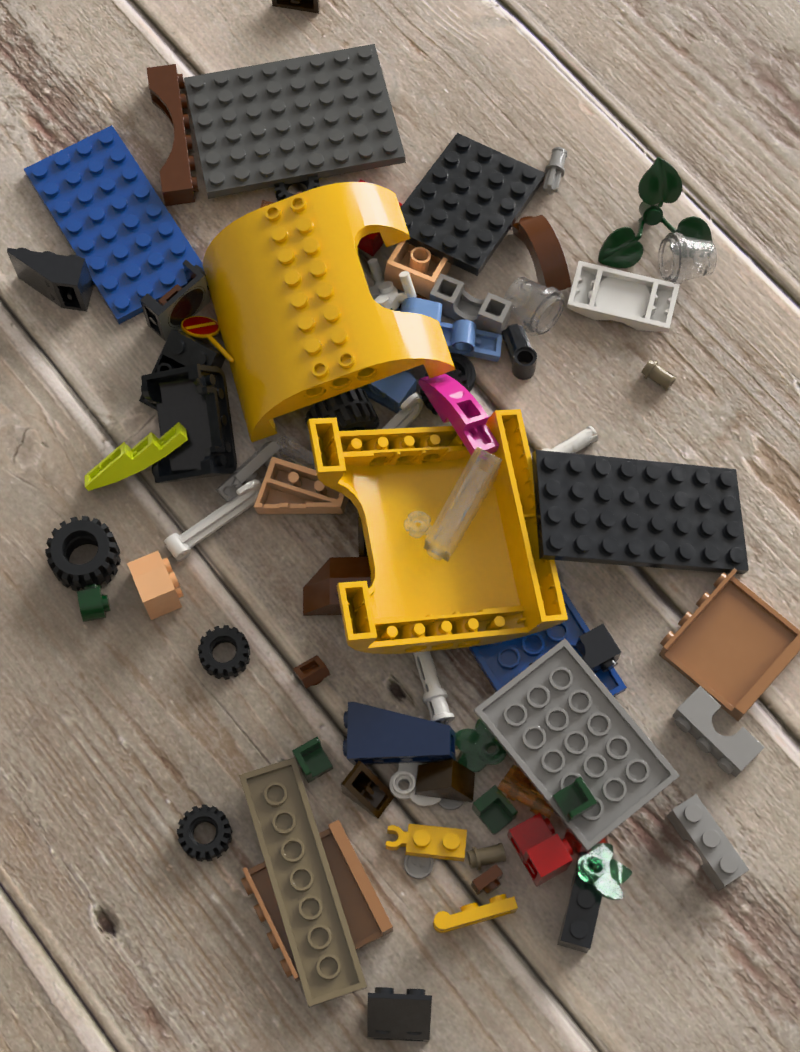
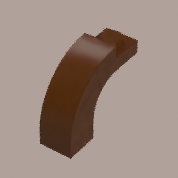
(544, 250)

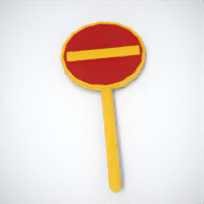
(204, 327)

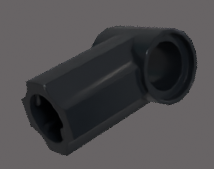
(519, 351)

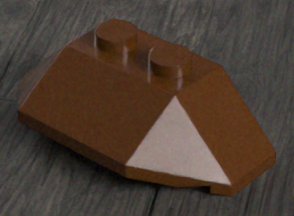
(321, 592)

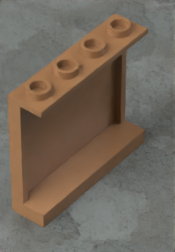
(732, 645)
(357, 896)

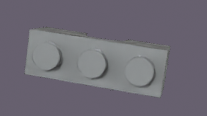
(488, 314)
(731, 751)
(718, 855)

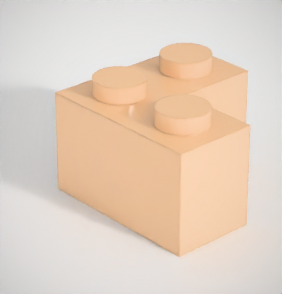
(156, 584)

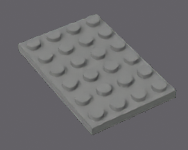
(568, 725)

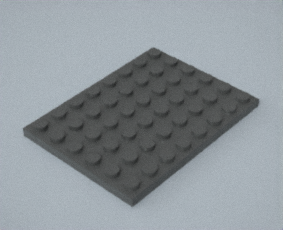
(293, 120)

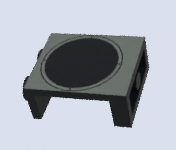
(181, 306)

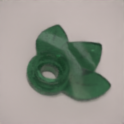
(475, 746)
(606, 872)

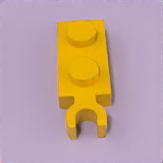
(430, 841)

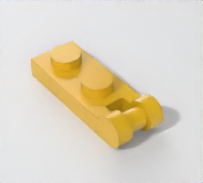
(472, 914)

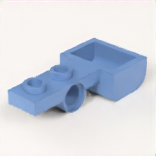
(462, 335)

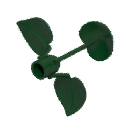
(657, 185)

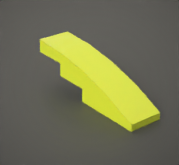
(127, 461)

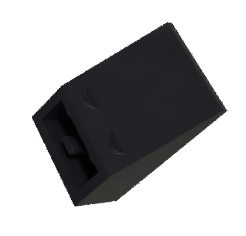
(55, 276)
(184, 351)
(399, 1015)

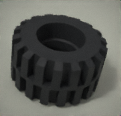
(350, 408)
(71, 537)

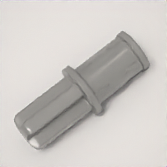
(555, 170)

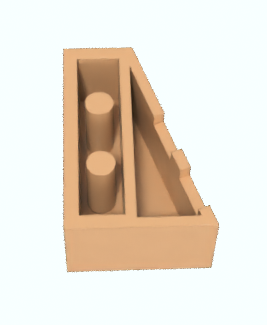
(296, 490)

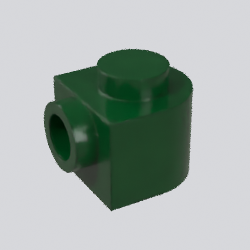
(93, 603)

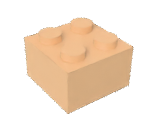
(420, 264)

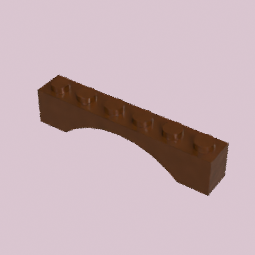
(175, 175)

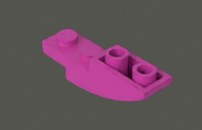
(462, 410)

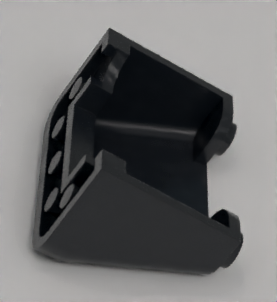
(200, 402)

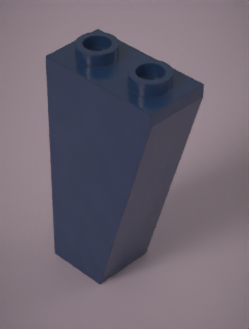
(394, 738)

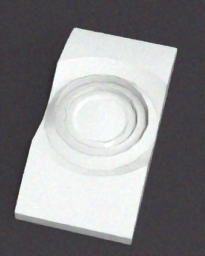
(623, 297)

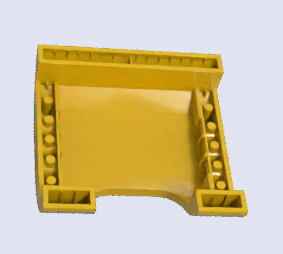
(301, 306)
(415, 603)

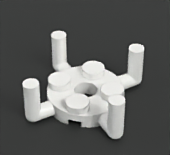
(385, 292)

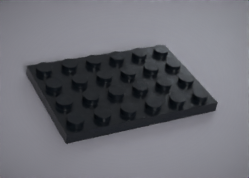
(468, 203)

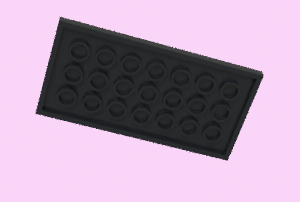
(638, 513)

